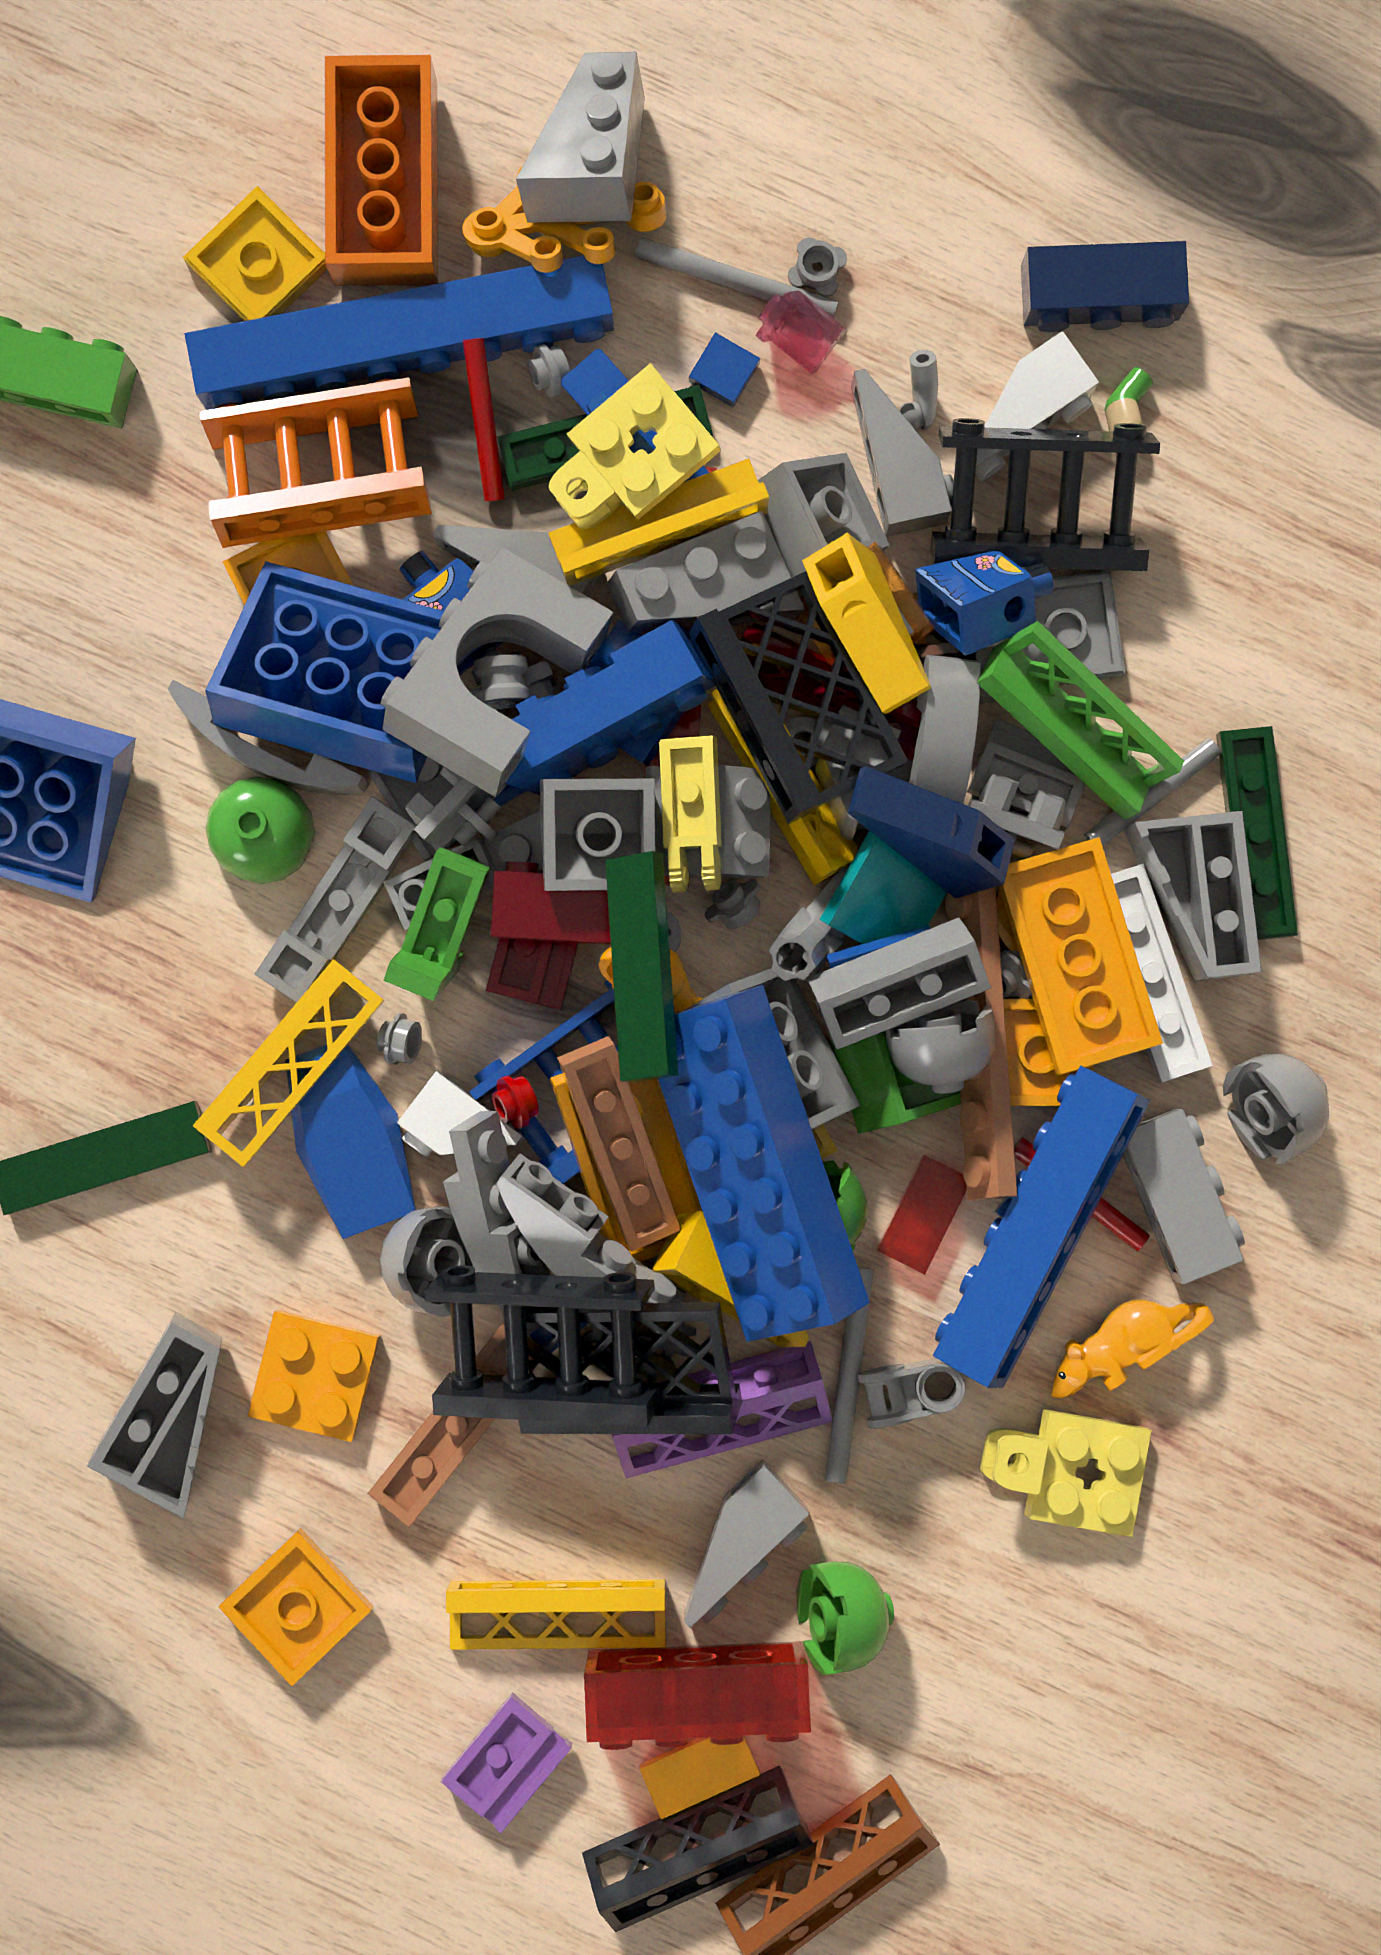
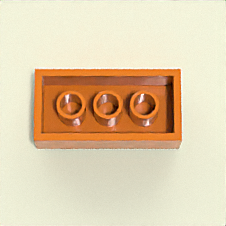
(381, 170)

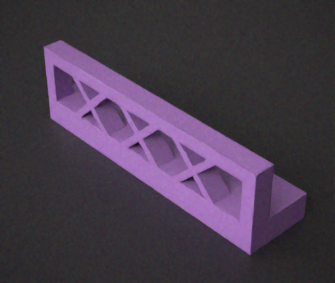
(767, 1388)

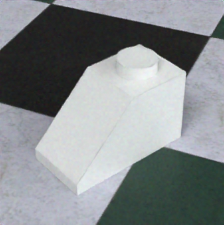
(438, 1110)

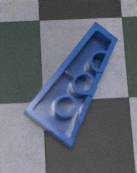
(610, 706)

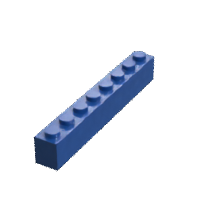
(398, 333)

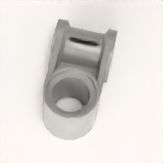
(907, 1392)

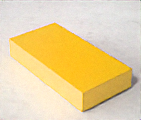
(696, 1773)

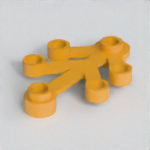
(502, 228)

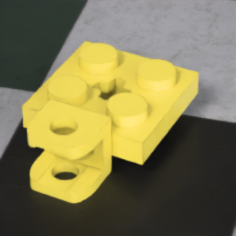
(616, 473)
(1048, 1464)

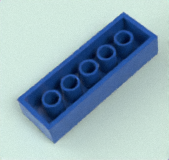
(759, 1170)

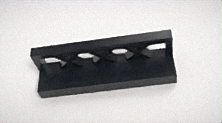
(698, 1868)

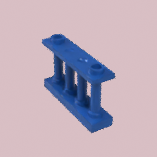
(556, 1159)

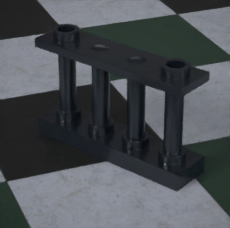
(1066, 544)
(520, 1393)

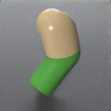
(1122, 403)

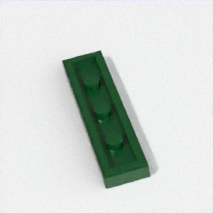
(539, 451)
(1253, 787)
(641, 967)
(101, 1158)

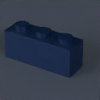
(1104, 285)

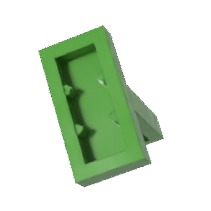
(439, 925)

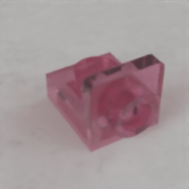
(799, 329)

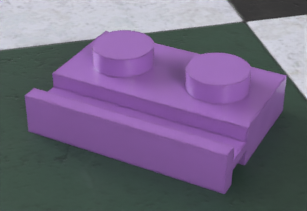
(506, 1762)

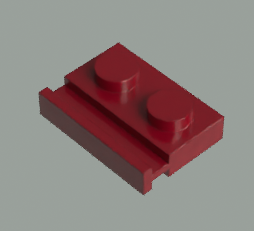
(532, 971)

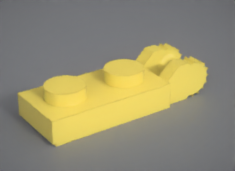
(691, 808)

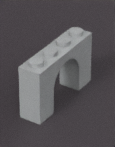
(504, 604)

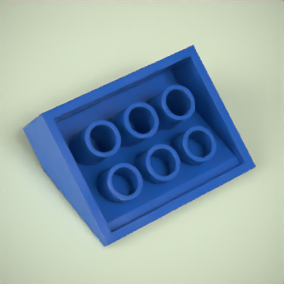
(315, 666)
(59, 799)

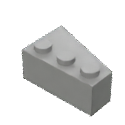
(589, 146)
(703, 576)
(1203, 890)
(162, 1419)

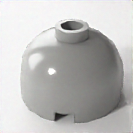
(944, 1045)
(1278, 1105)
(417, 1252)

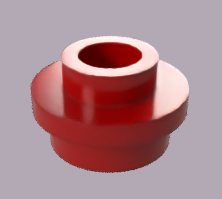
(515, 1101)

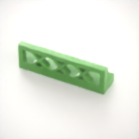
(1069, 722)

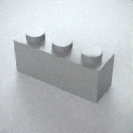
(899, 983)
(1182, 1197)

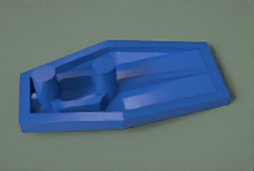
(352, 1145)

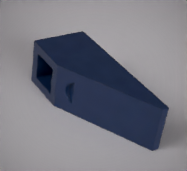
(934, 833)

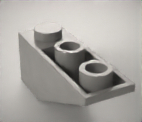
(748, 1526)

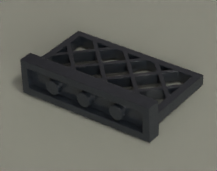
(752, 703)
(684, 1403)

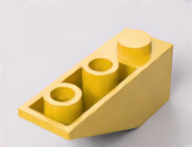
(867, 620)

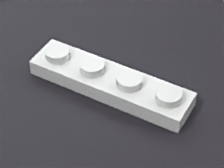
(1182, 1039)

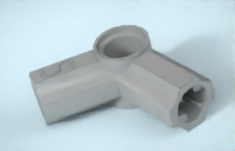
(806, 939)

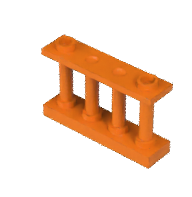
(320, 506)

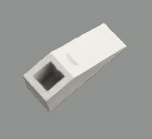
(1042, 389)

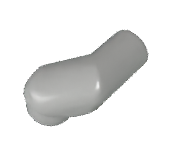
(925, 384)

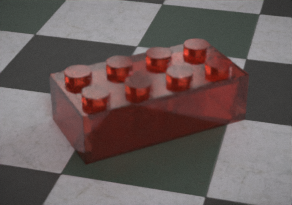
(697, 1694)

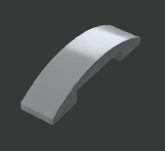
(947, 726)
(320, 775)
(338, 901)

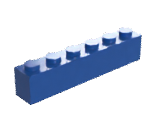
(1039, 1227)

